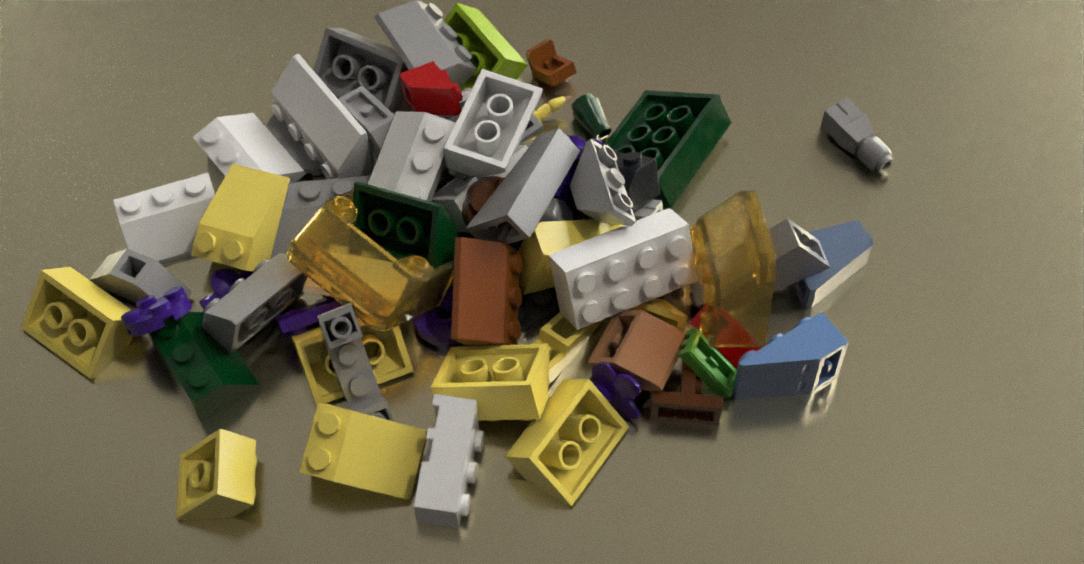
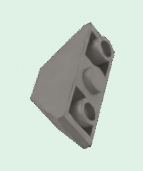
(600, 186)
(135, 276)

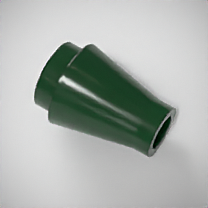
(590, 114)

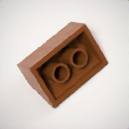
(486, 293)

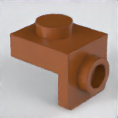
(548, 65)

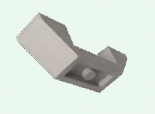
(370, 114)
(351, 363)

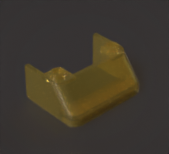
(362, 272)

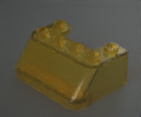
(737, 271)

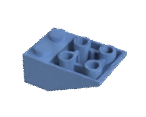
(792, 361)

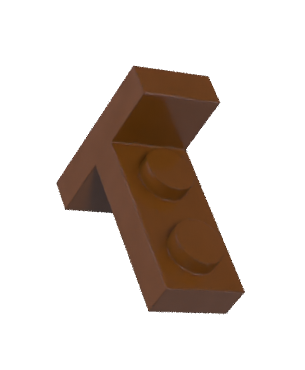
(688, 404)

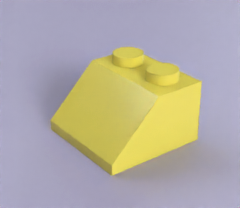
(216, 477)

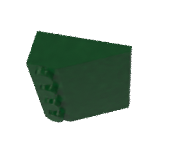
(676, 131)

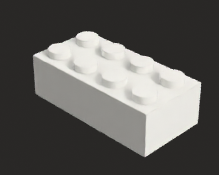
(623, 268)

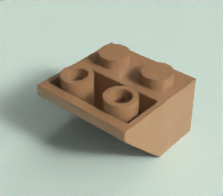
(640, 348)

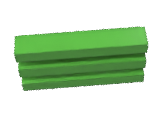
(708, 363)

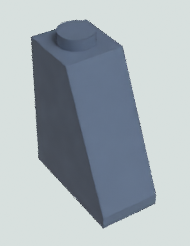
(846, 250)

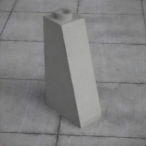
(526, 191)
(796, 254)

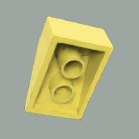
(242, 218)
(364, 451)

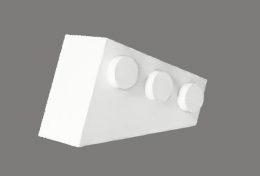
(449, 462)

